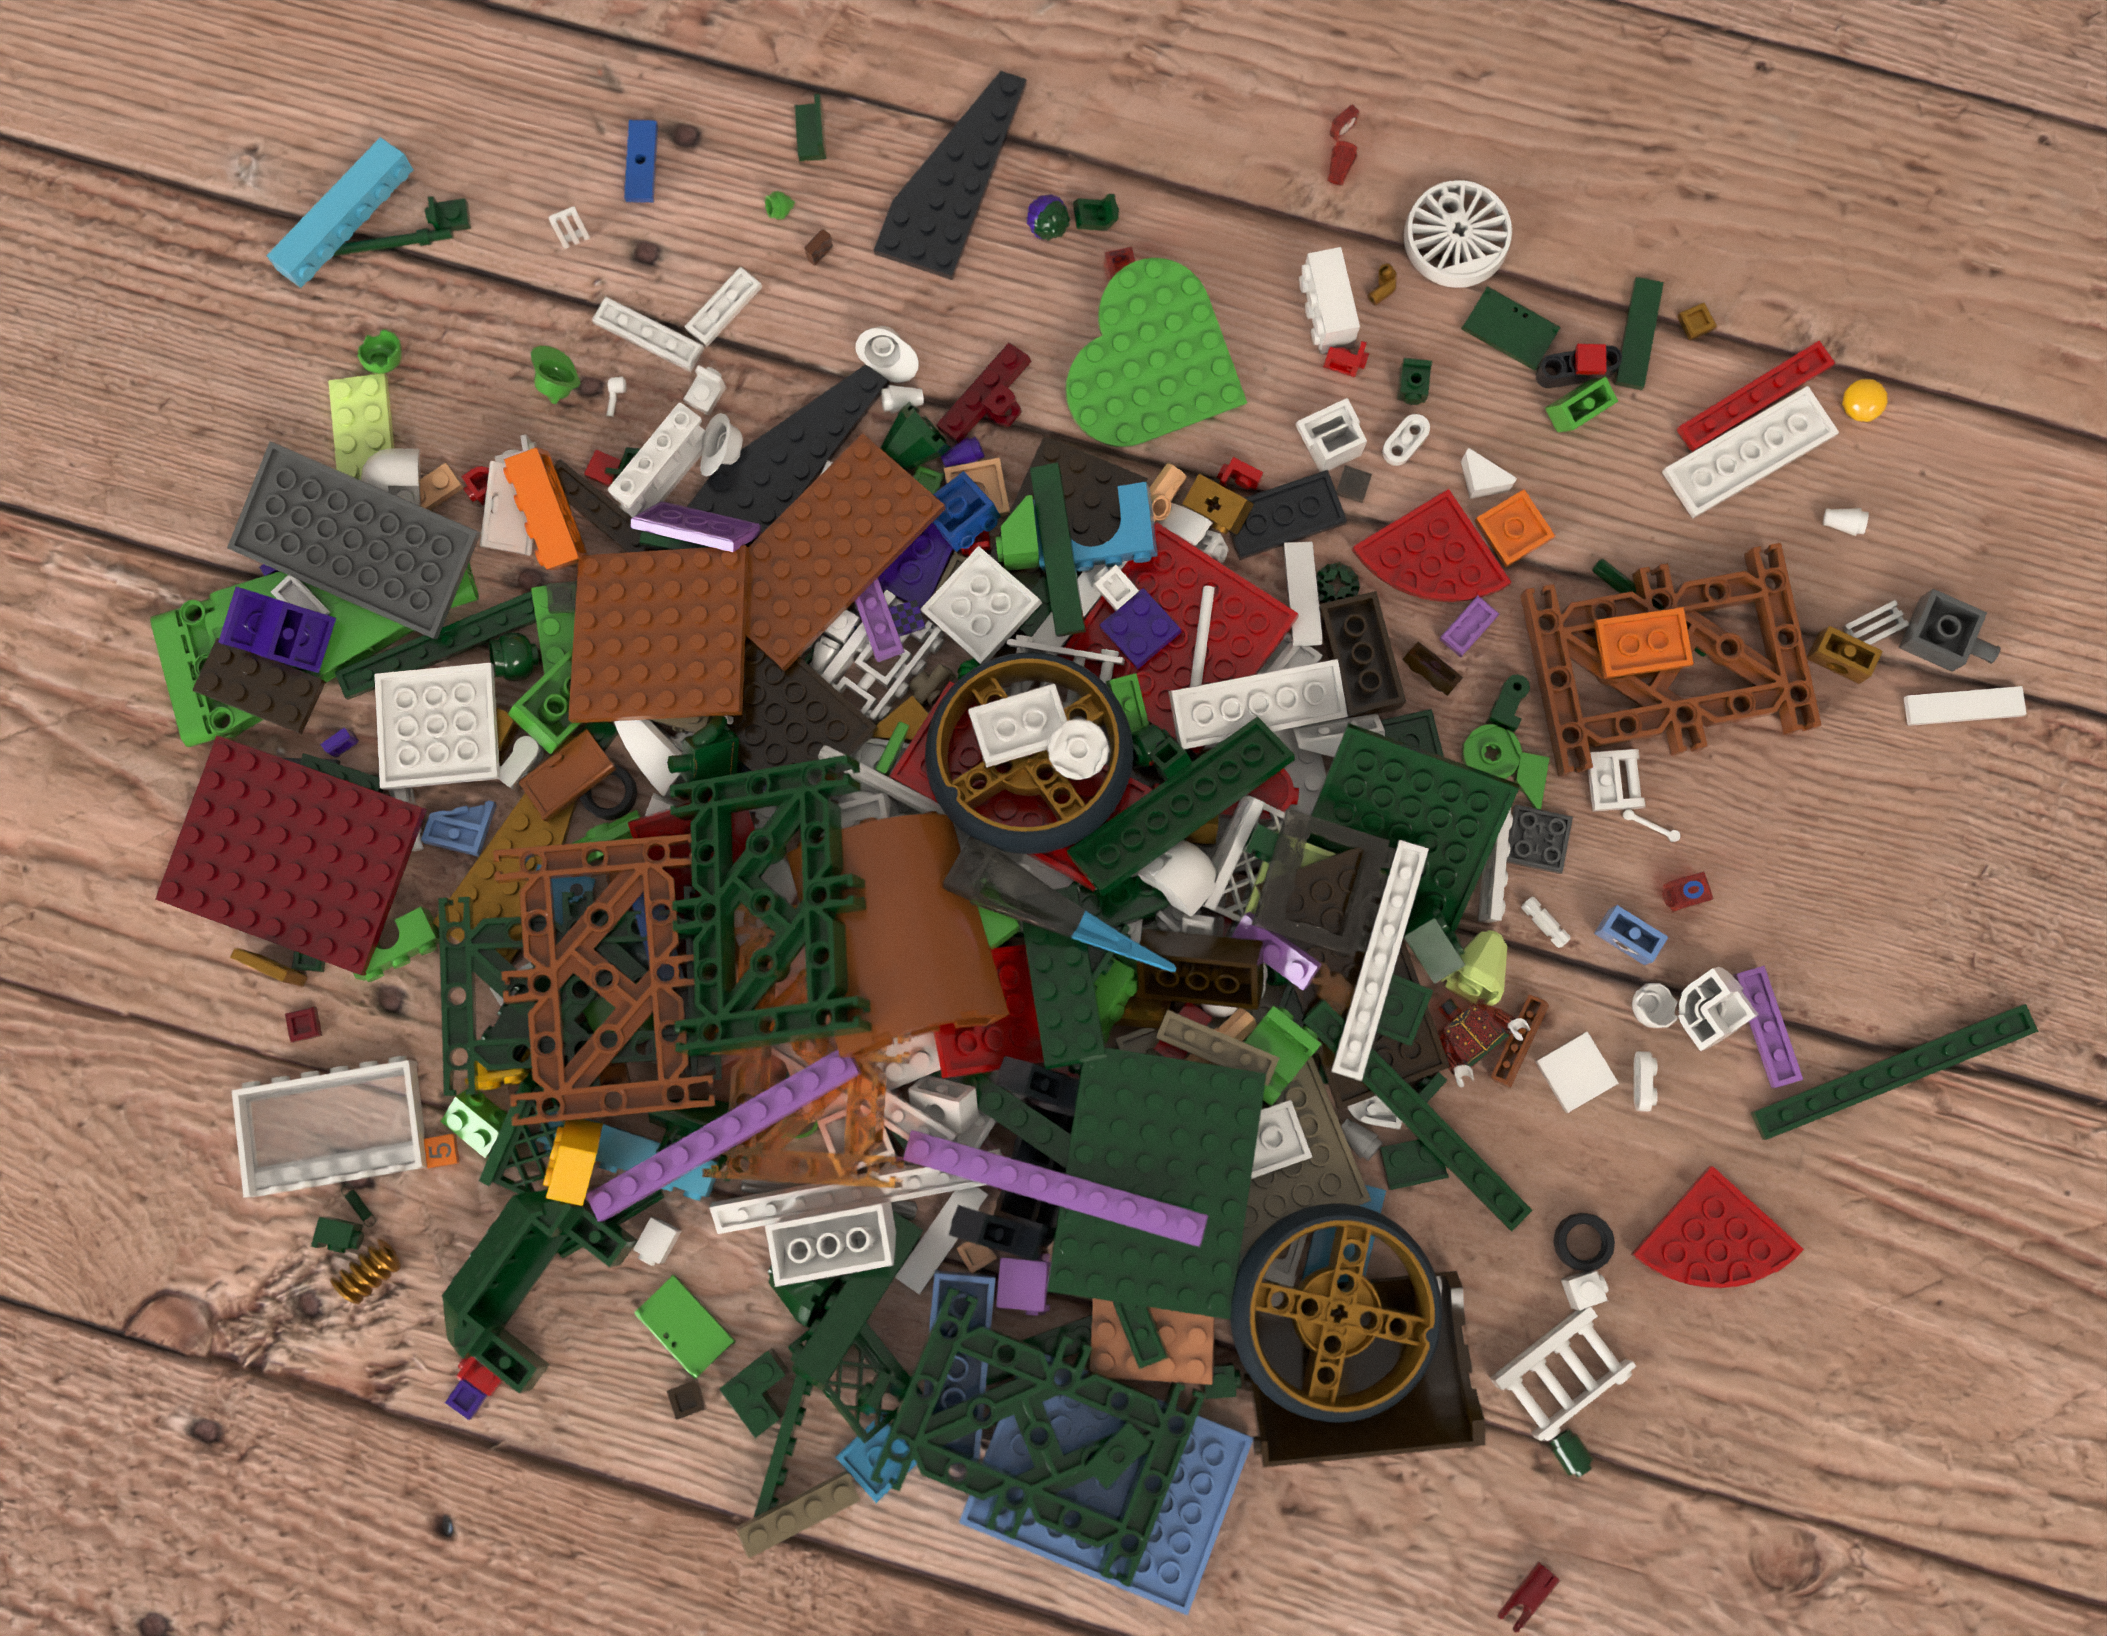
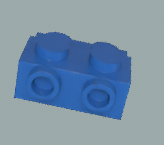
(966, 512)

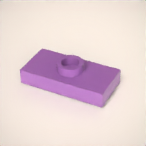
(1469, 626)

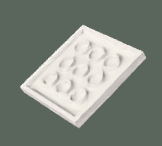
(437, 726)

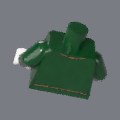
(708, 752)

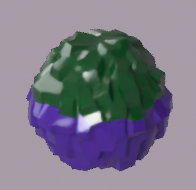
(1048, 217)

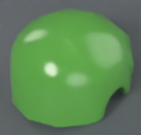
(380, 352)

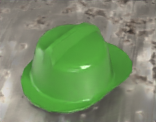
(553, 373)

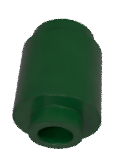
(1571, 1453)

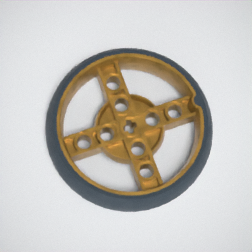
(1074, 818)
(1417, 1330)

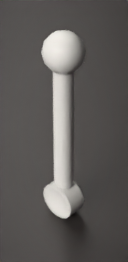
(1673, 835)

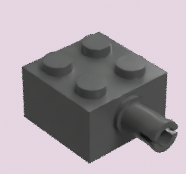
(1947, 632)

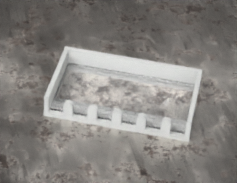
(329, 1127)

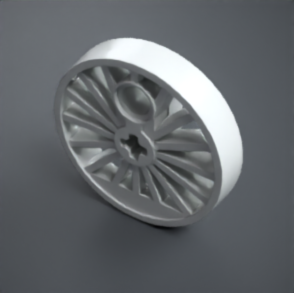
(1472, 232)

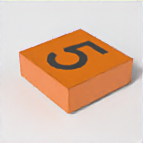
(441, 1151)

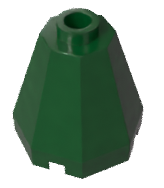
(913, 439)
(807, 1298)

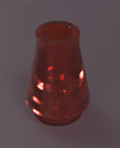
(1341, 161)

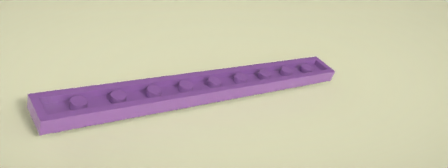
(722, 1134)
(1056, 1188)

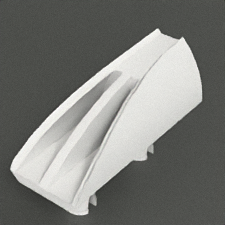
(650, 750)

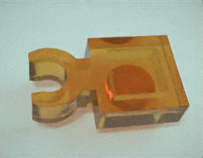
(1334, 989)

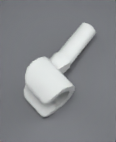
(615, 386)

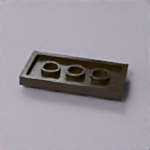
(259, 686)

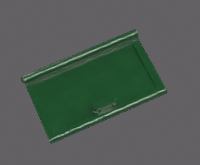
(1509, 329)

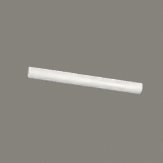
(1202, 636)

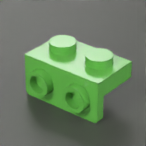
(475, 1121)

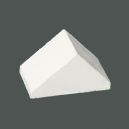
(1484, 477)

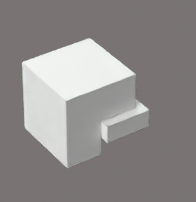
(1332, 435)

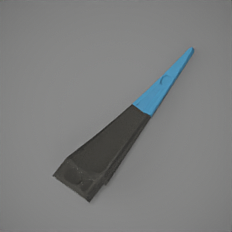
(1005, 887)

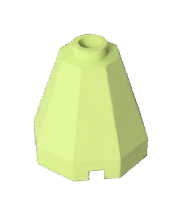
(1483, 970)

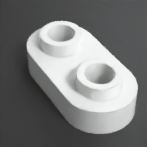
(1404, 440)
(1644, 1069)

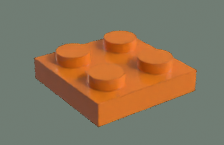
(1514, 528)

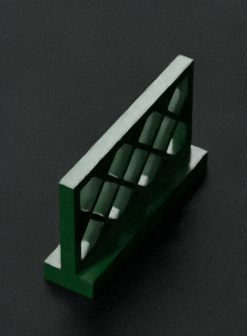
(509, 1138)
(878, 1359)

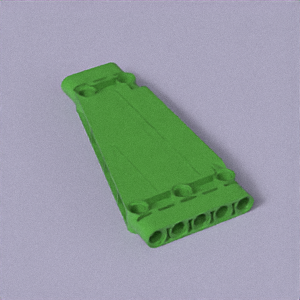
(187, 644)

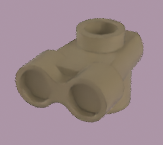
(929, 688)

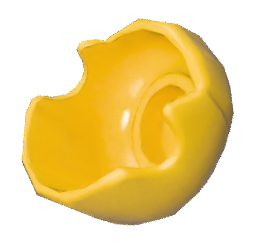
(1865, 400)

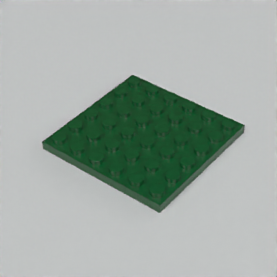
(1421, 800)

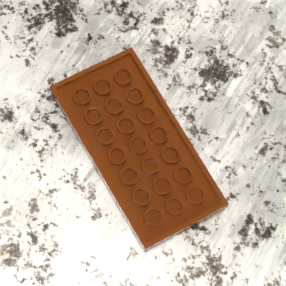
(831, 548)

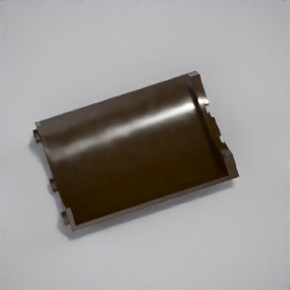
(1433, 1416)

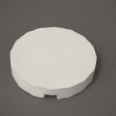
(1078, 749)

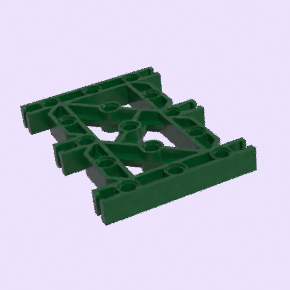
(809, 925)
(479, 956)
(1052, 1468)

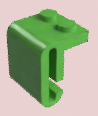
(1286, 1040)

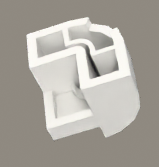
(395, 472)
(1183, 876)
(1714, 1008)

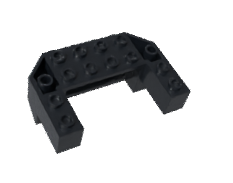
(1021, 1222)

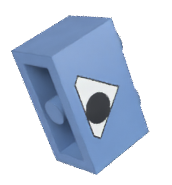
(1631, 935)

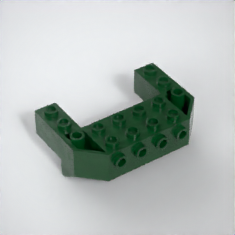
(507, 1268)

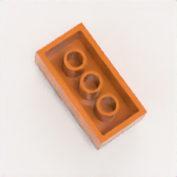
(545, 509)

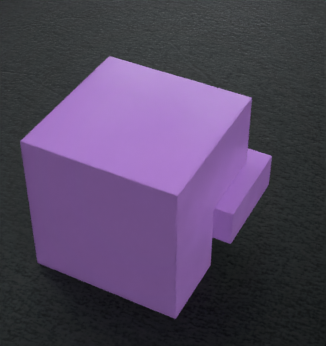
(1024, 1284)

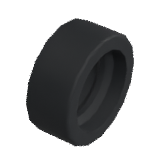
(621, 809)
(1603, 1229)

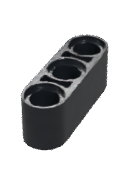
(1566, 372)

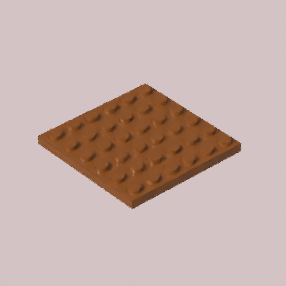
(659, 635)

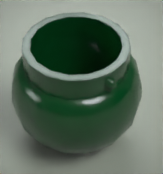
(513, 656)

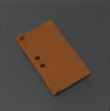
(570, 778)

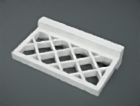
(1230, 851)

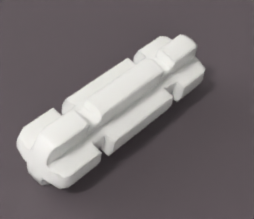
(1545, 922)

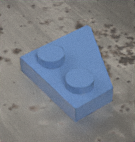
(460, 829)

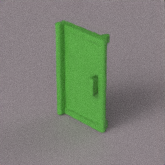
(690, 1328)

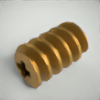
(368, 1273)

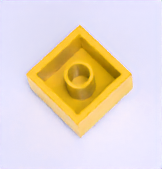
(572, 1160)

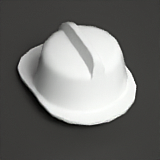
(887, 354)
(720, 444)

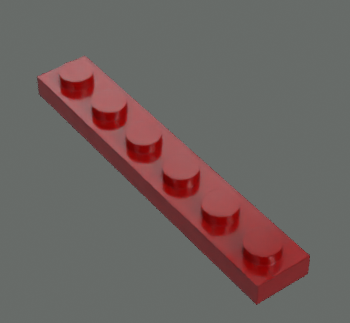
(1755, 396)

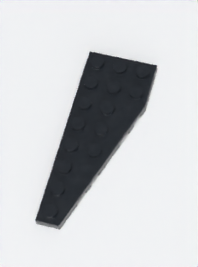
(942, 199)
(790, 455)

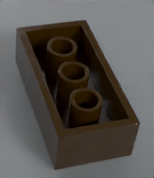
(1360, 641)
(1207, 969)

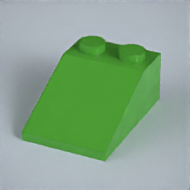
(545, 707)

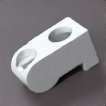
(523, 760)

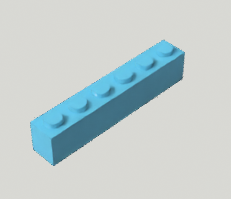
(340, 212)
(626, 1150)

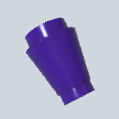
(963, 453)

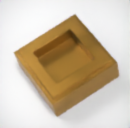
(1696, 321)

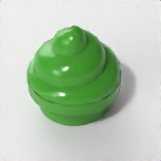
(778, 205)

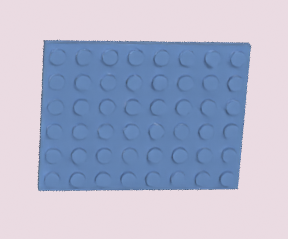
(1185, 1525)

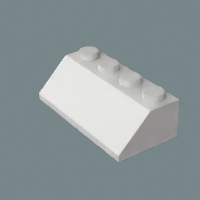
(832, 1244)

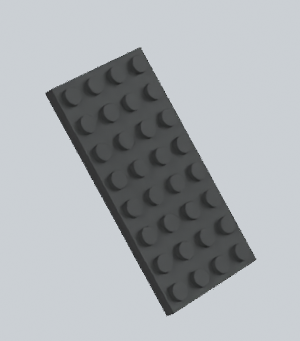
(353, 540)

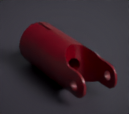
(1531, 1594)

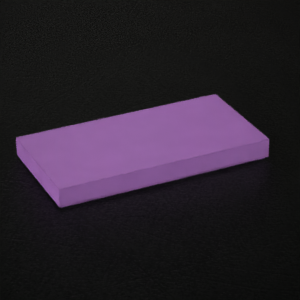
(696, 526)

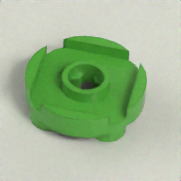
(1497, 738)

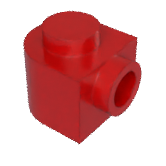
(476, 483)

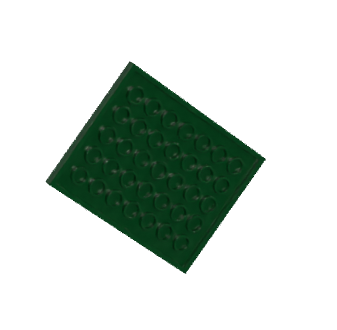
(1174, 1137)

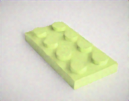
(360, 420)

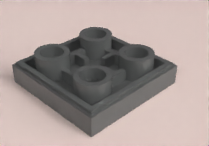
(1539, 839)

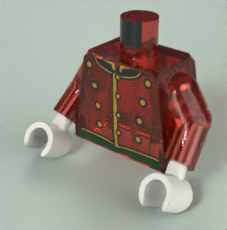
(1474, 1034)

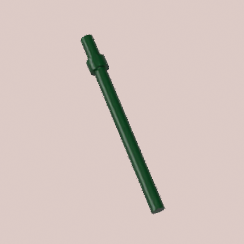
(422, 237)

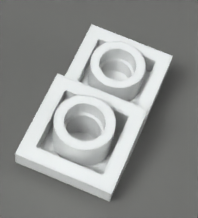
(1186, 524)

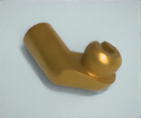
(1386, 284)

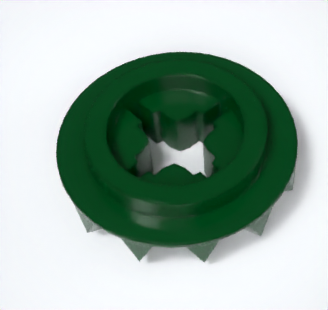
(1328, 574)

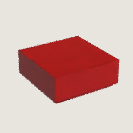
(1590, 359)
(597, 466)

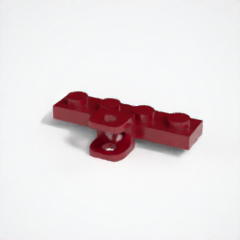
(987, 395)

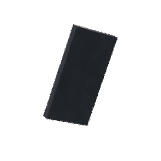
(1289, 515)

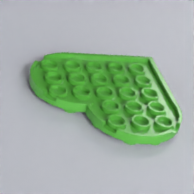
(1155, 360)

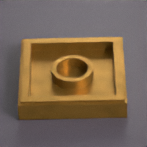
(269, 967)

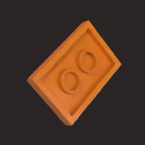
(1643, 643)

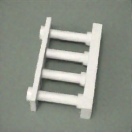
(1107, 657)
(1534, 1359)

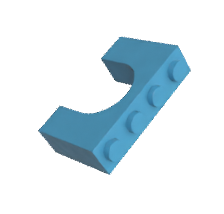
(1132, 541)

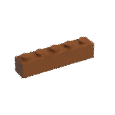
(1516, 1050)

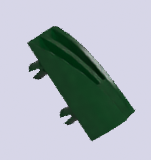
(686, 1121)

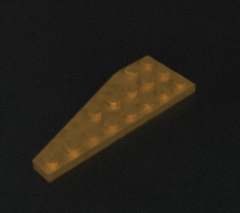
(494, 900)

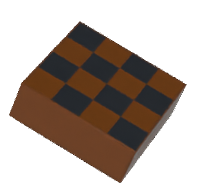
(818, 246)

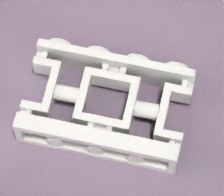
(660, 462)
(901, 672)

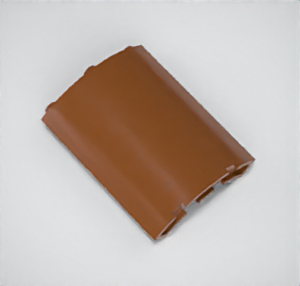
(915, 945)

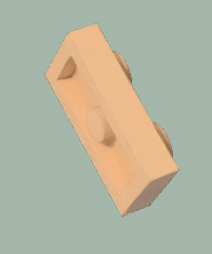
(438, 486)

